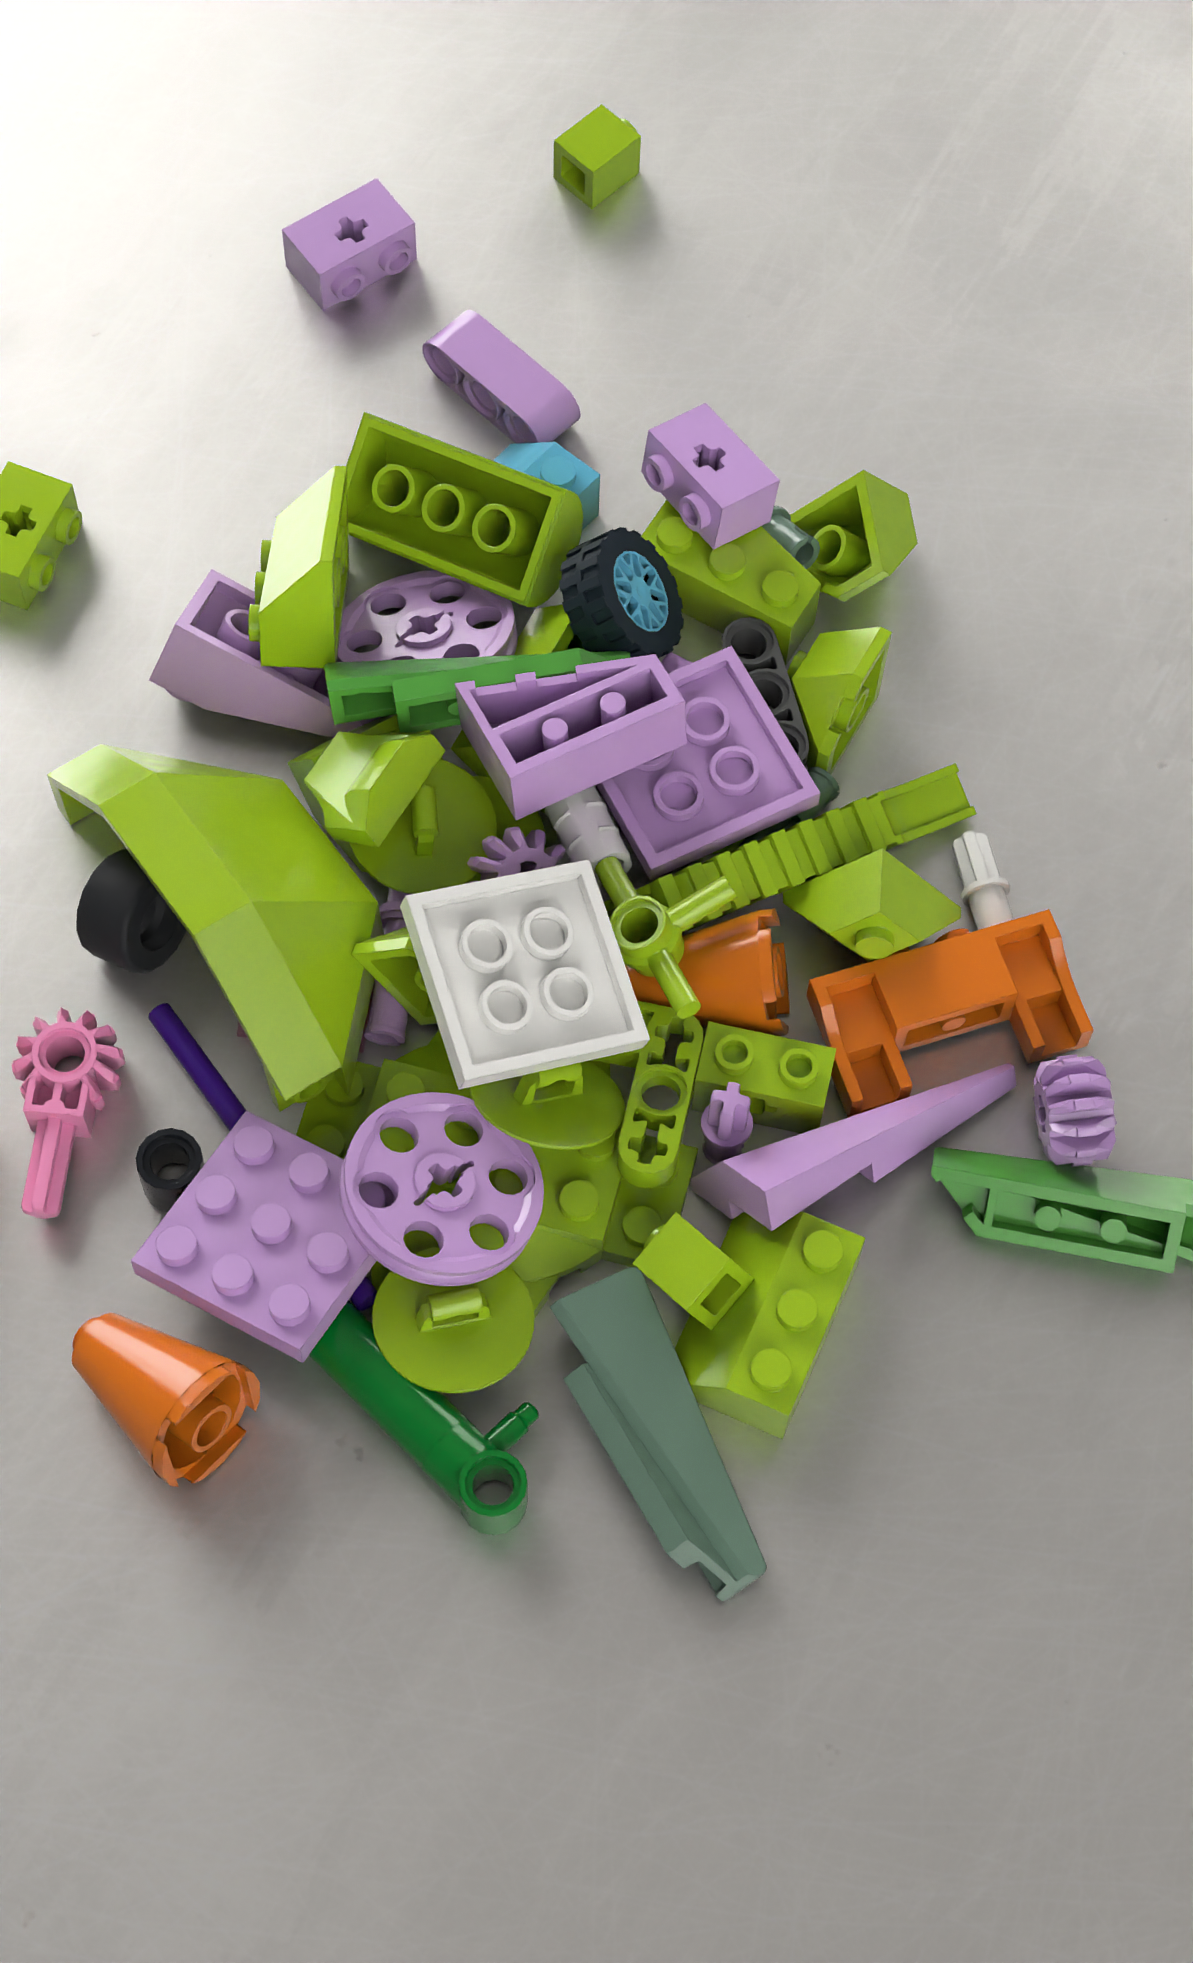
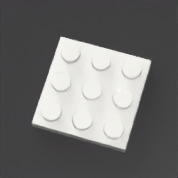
(523, 973)

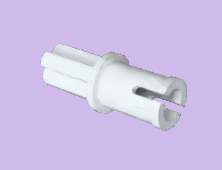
(983, 887)

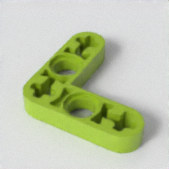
(651, 1072)

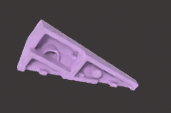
(797, 1171)

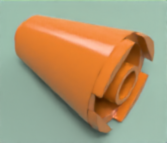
(733, 974)
(166, 1394)

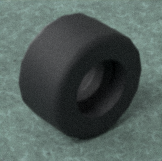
(126, 917)

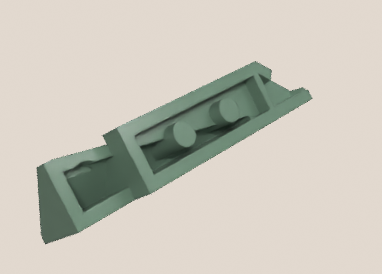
(655, 1429)

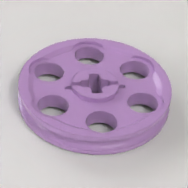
(423, 625)
(441, 1215)

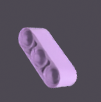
(500, 380)

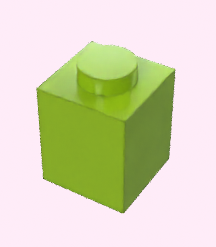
(597, 156)
(692, 1270)

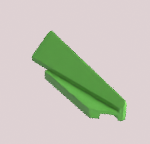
(424, 689)
(1071, 1209)

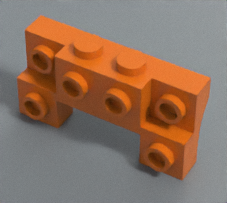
(941, 992)

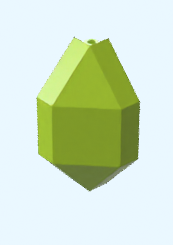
(254, 892)

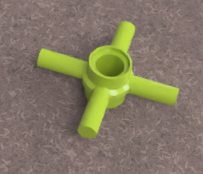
(664, 950)

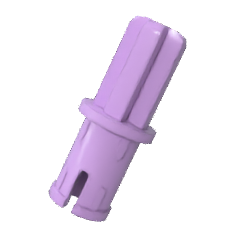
(726, 1124)

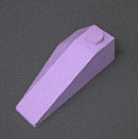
(221, 670)

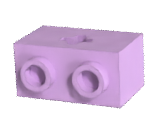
(350, 244)
(709, 476)

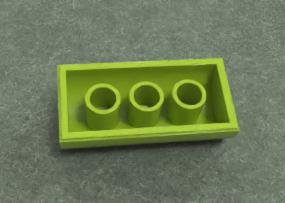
(460, 512)

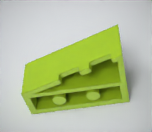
(737, 579)

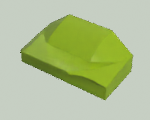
(370, 781)

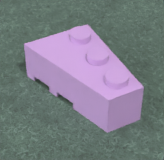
(571, 729)

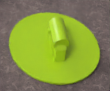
(434, 835)
(554, 1107)
(453, 1334)

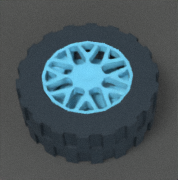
(621, 595)

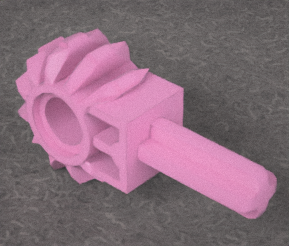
(62, 1102)

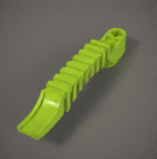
(819, 844)

